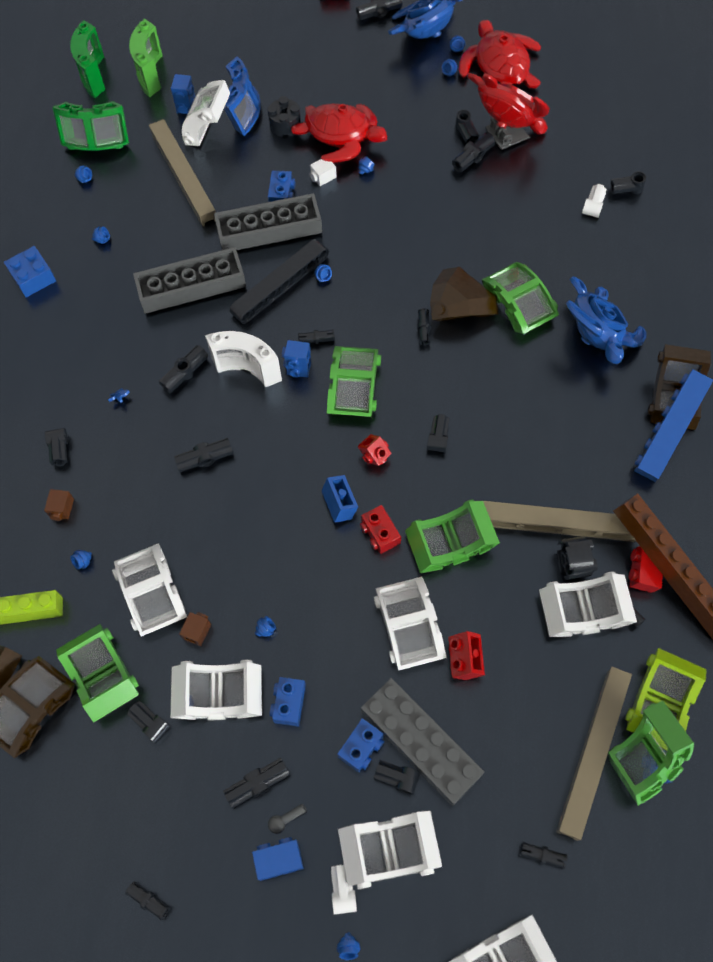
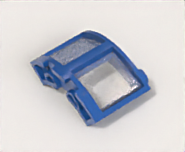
(244, 101)

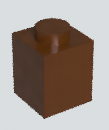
(59, 504)
(195, 628)

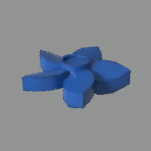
(118, 395)

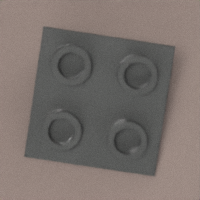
(507, 136)

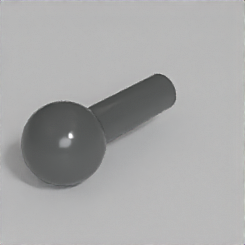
(277, 823)

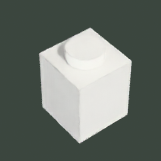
(322, 172)

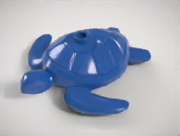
(424, 18)
(602, 322)

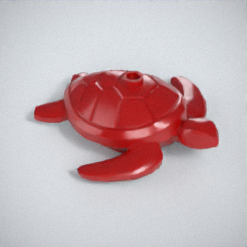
(501, 56)
(511, 105)
(341, 127)

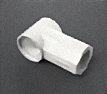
(594, 203)
(342, 895)

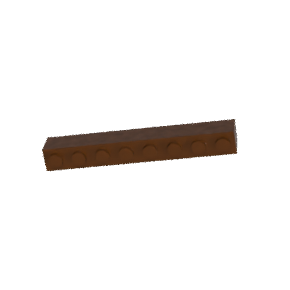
(668, 558)

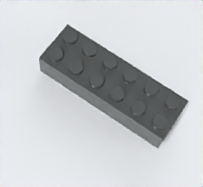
(268, 222)
(189, 280)
(422, 742)

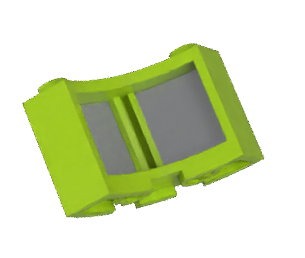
(670, 681)

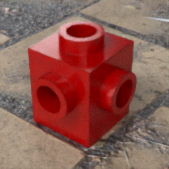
(374, 450)

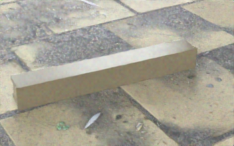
(182, 172)
(557, 521)
(594, 754)

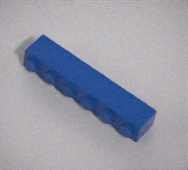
(673, 425)

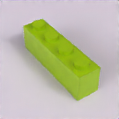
(30, 607)

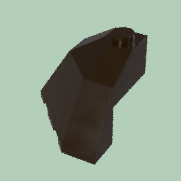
(460, 296)

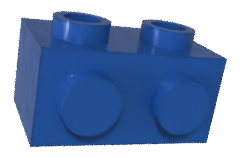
(183, 93)
(281, 185)
(297, 358)
(339, 498)
(288, 701)
(360, 746)
(277, 859)

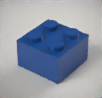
(30, 271)

